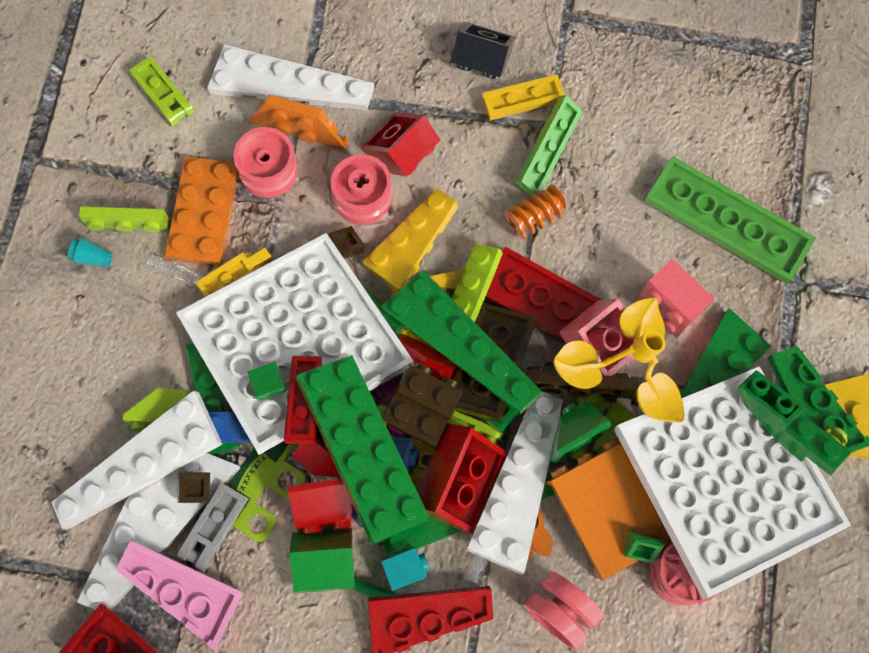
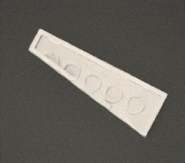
(258, 75)
(158, 450)
(514, 503)

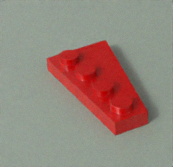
(424, 616)

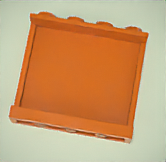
(603, 503)

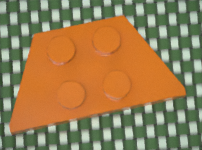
(298, 120)

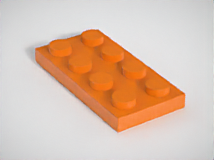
(202, 211)

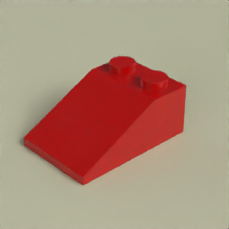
(107, 634)

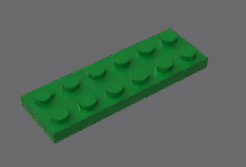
(362, 449)

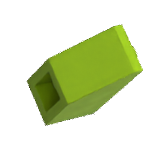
(152, 407)

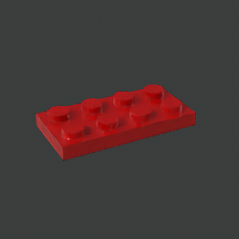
(537, 292)

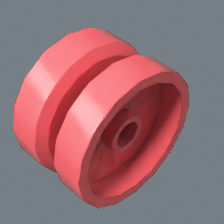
(266, 162)
(361, 189)
(563, 610)

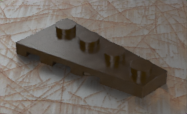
(610, 387)

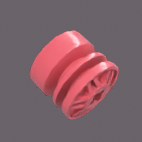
(671, 579)

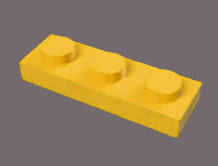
(522, 97)

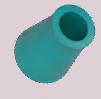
(87, 253)

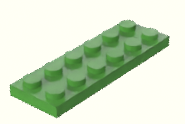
(730, 220)

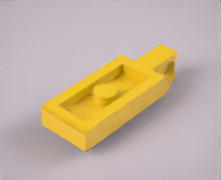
(233, 270)

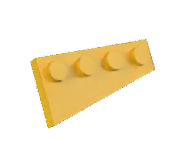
(405, 247)

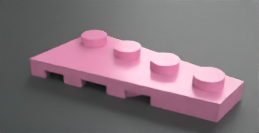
(187, 594)

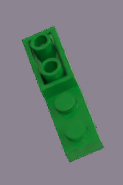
(785, 422)

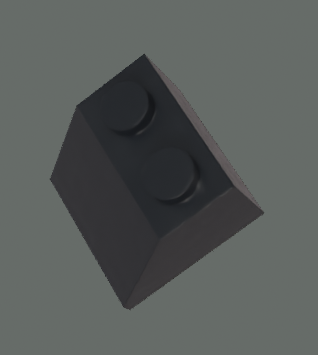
(482, 50)

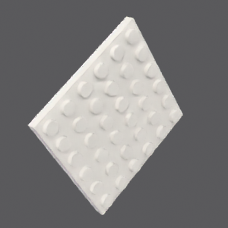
(283, 310)
(728, 488)

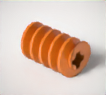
(535, 210)

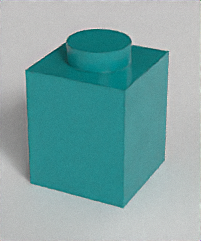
(405, 569)

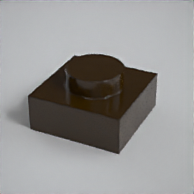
(347, 242)
(193, 487)

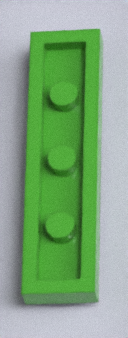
(548, 146)

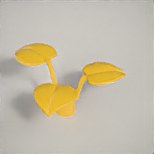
(641, 321)

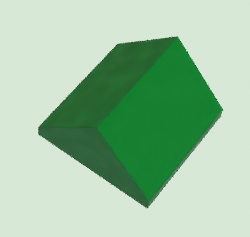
(322, 561)

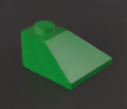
(577, 429)

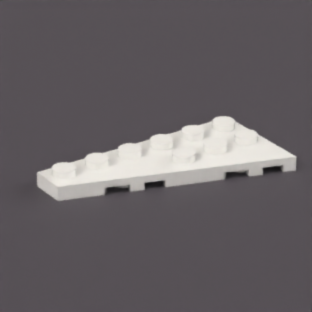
(152, 520)

